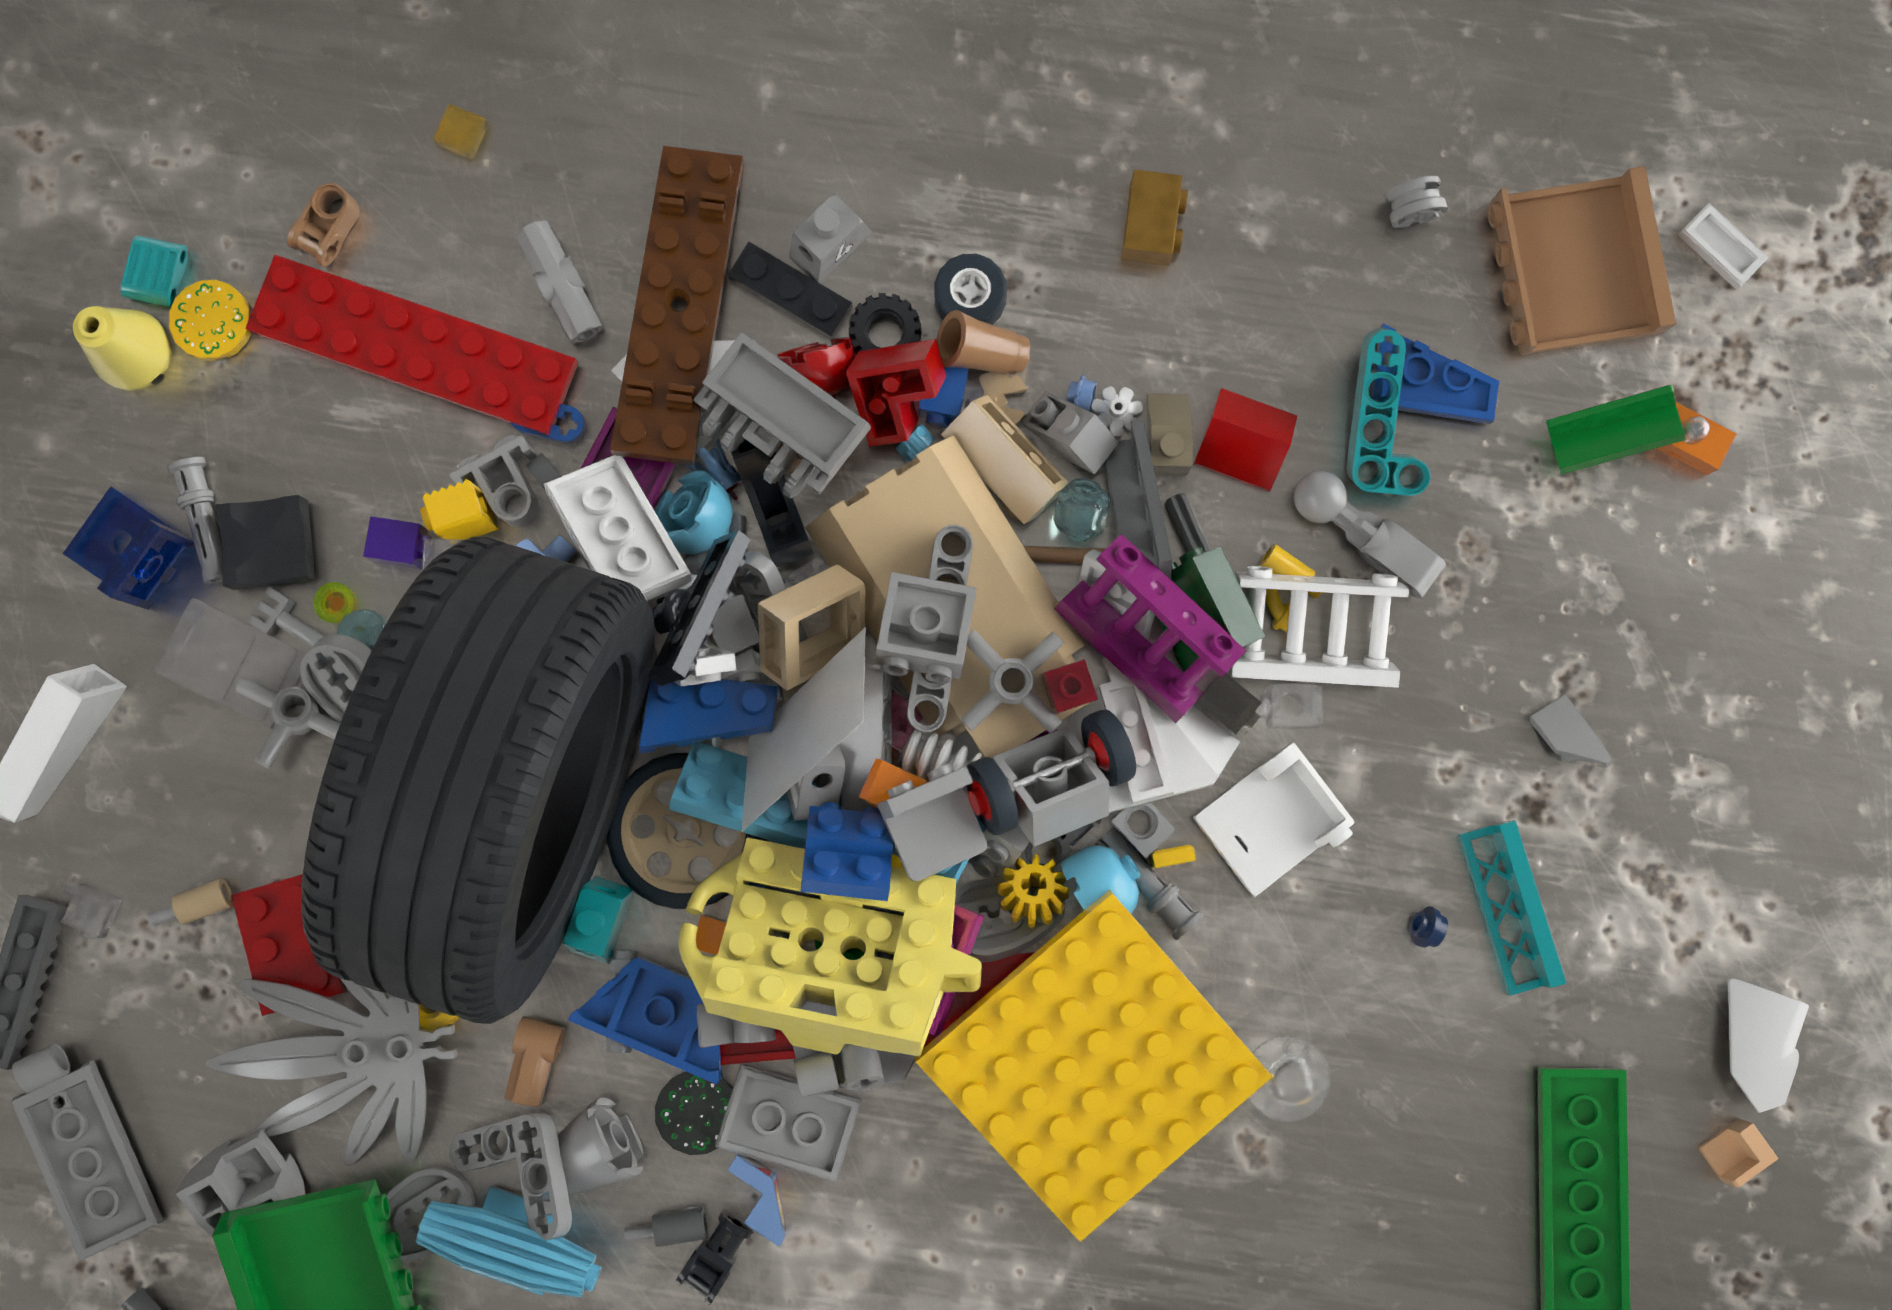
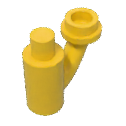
(1284, 564)

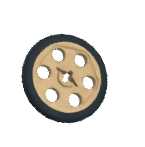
(632, 854)

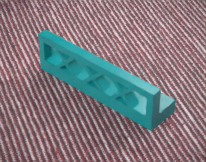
(1526, 903)

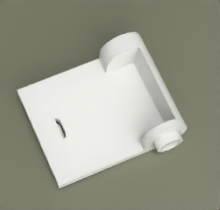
(1278, 816)

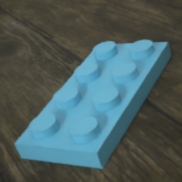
(714, 790)

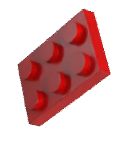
(276, 939)

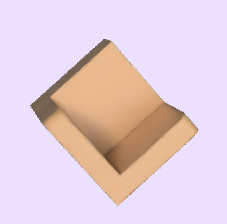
(1738, 1153)

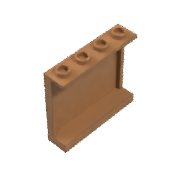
(1582, 263)

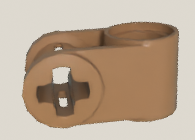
(326, 228)

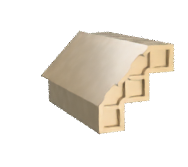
(894, 531)

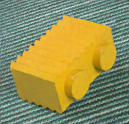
(458, 512)

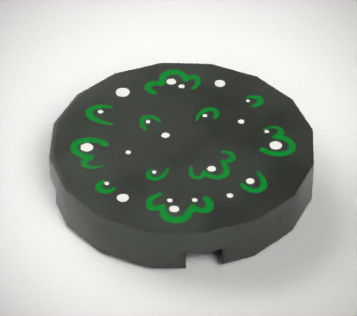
(691, 1113)

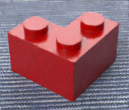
(889, 382)

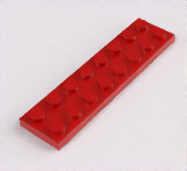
(412, 345)

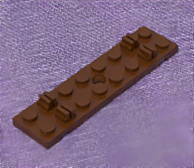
(671, 348)

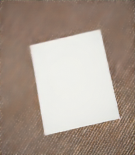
(806, 729)

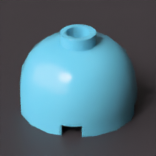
(695, 513)
(1098, 871)

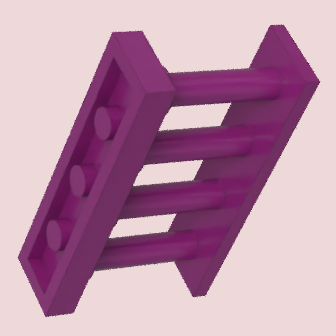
(1128, 649)

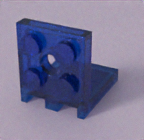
(145, 559)

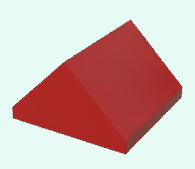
(1246, 440)

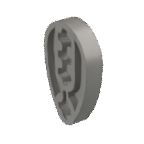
(323, 676)
(1001, 939)
(413, 1194)

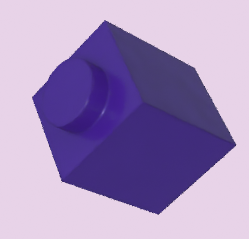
(395, 542)

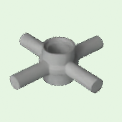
(1026, 694)
(285, 726)

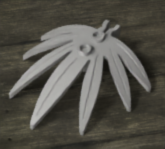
(374, 1051)

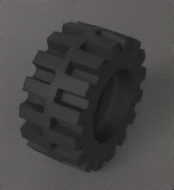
(883, 307)

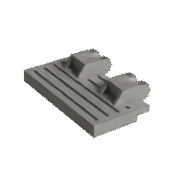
(776, 409)

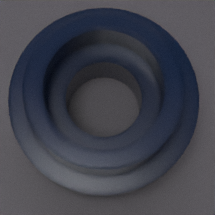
(1428, 927)

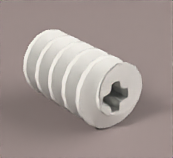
(924, 756)

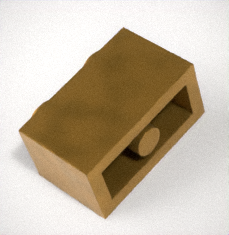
(1152, 217)

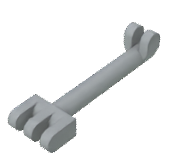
(279, 617)

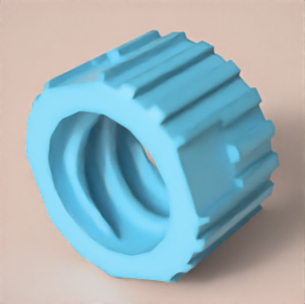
(918, 441)

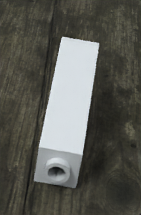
(53, 737)

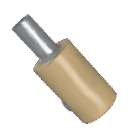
(195, 904)

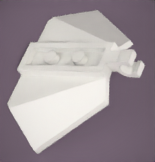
(1167, 754)

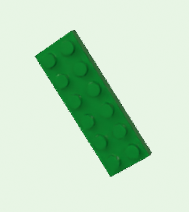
(1583, 1189)

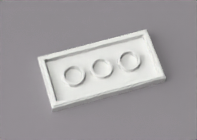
(617, 527)

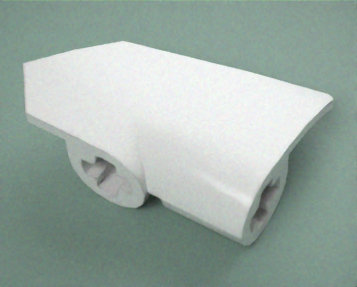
(1763, 1042)

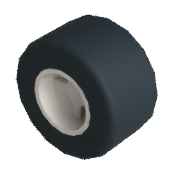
(973, 277)

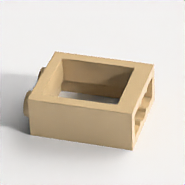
(778, 617)

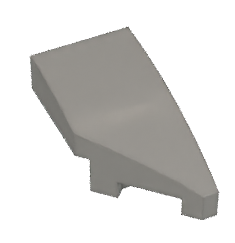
(1569, 733)

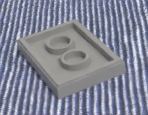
(781, 1127)

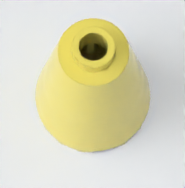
(123, 345)

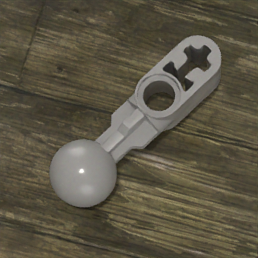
(1382, 543)

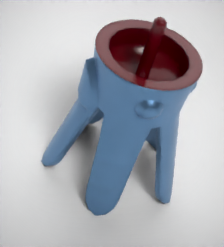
(718, 468)

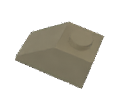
(1170, 433)

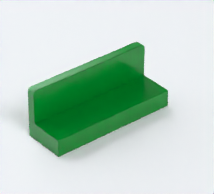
(1616, 429)

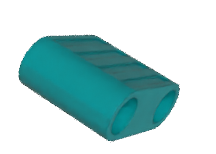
(154, 271)

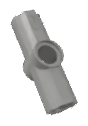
(559, 281)

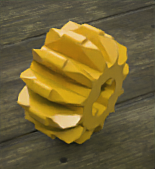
(1017, 886)

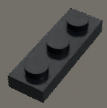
(790, 290)

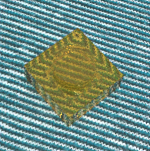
(461, 131)

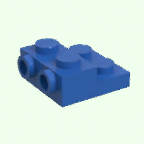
(847, 853)

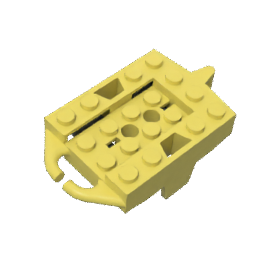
(769, 977)

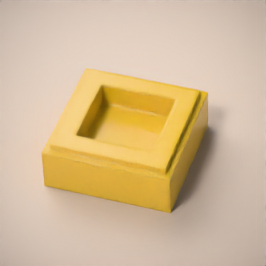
(1172, 856)

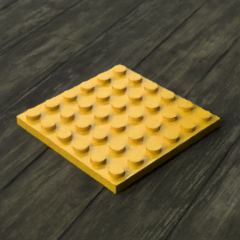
(1093, 1066)

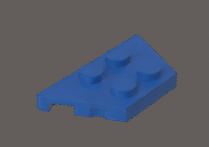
(652, 1013)

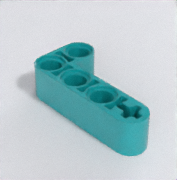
(1386, 411)

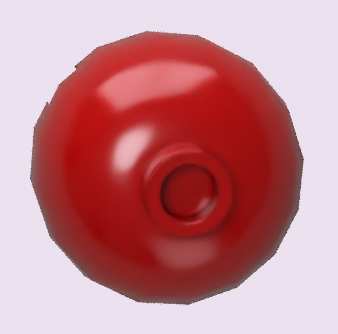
(822, 364)

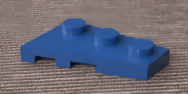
(1439, 385)
(706, 712)

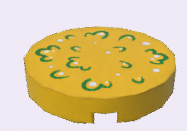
(210, 320)

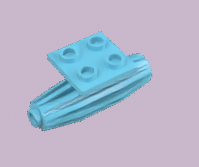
(503, 1248)

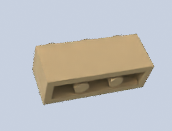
(1006, 459)

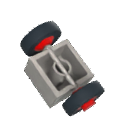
(1053, 780)

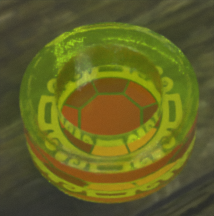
(334, 602)

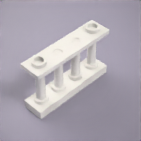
(1333, 666)

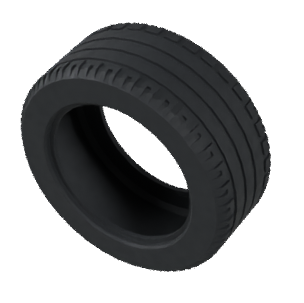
(476, 778)

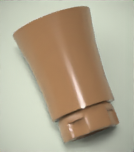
(981, 346)

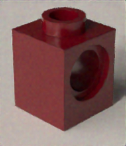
(1069, 686)

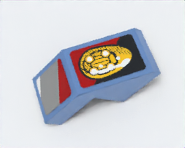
(767, 1214)

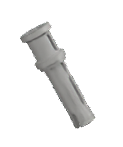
(197, 501)
(1161, 897)

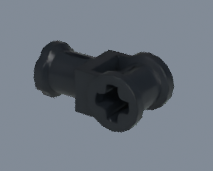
(711, 1263)

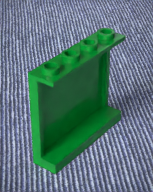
(316, 1253)

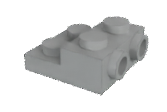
(925, 627)

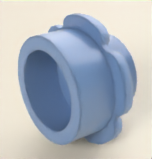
(1082, 393)

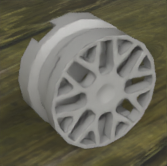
(1415, 201)

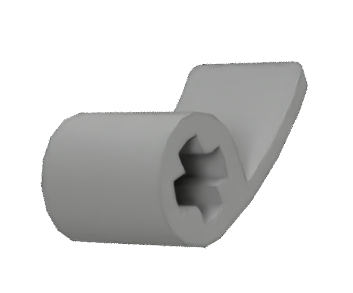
(721, 1030)

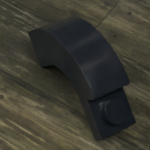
(774, 511)

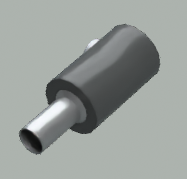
(672, 1228)

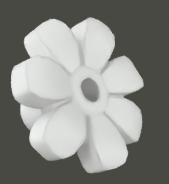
(1115, 418)

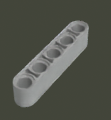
(958, 569)
(870, 739)

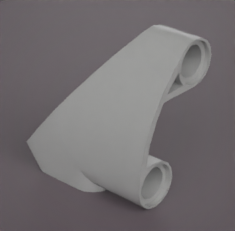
(852, 1068)

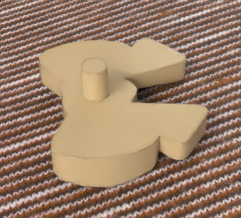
(998, 386)

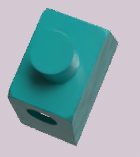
(598, 919)

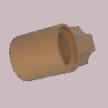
(535, 1049)

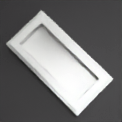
(1722, 246)

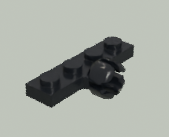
(690, 611)

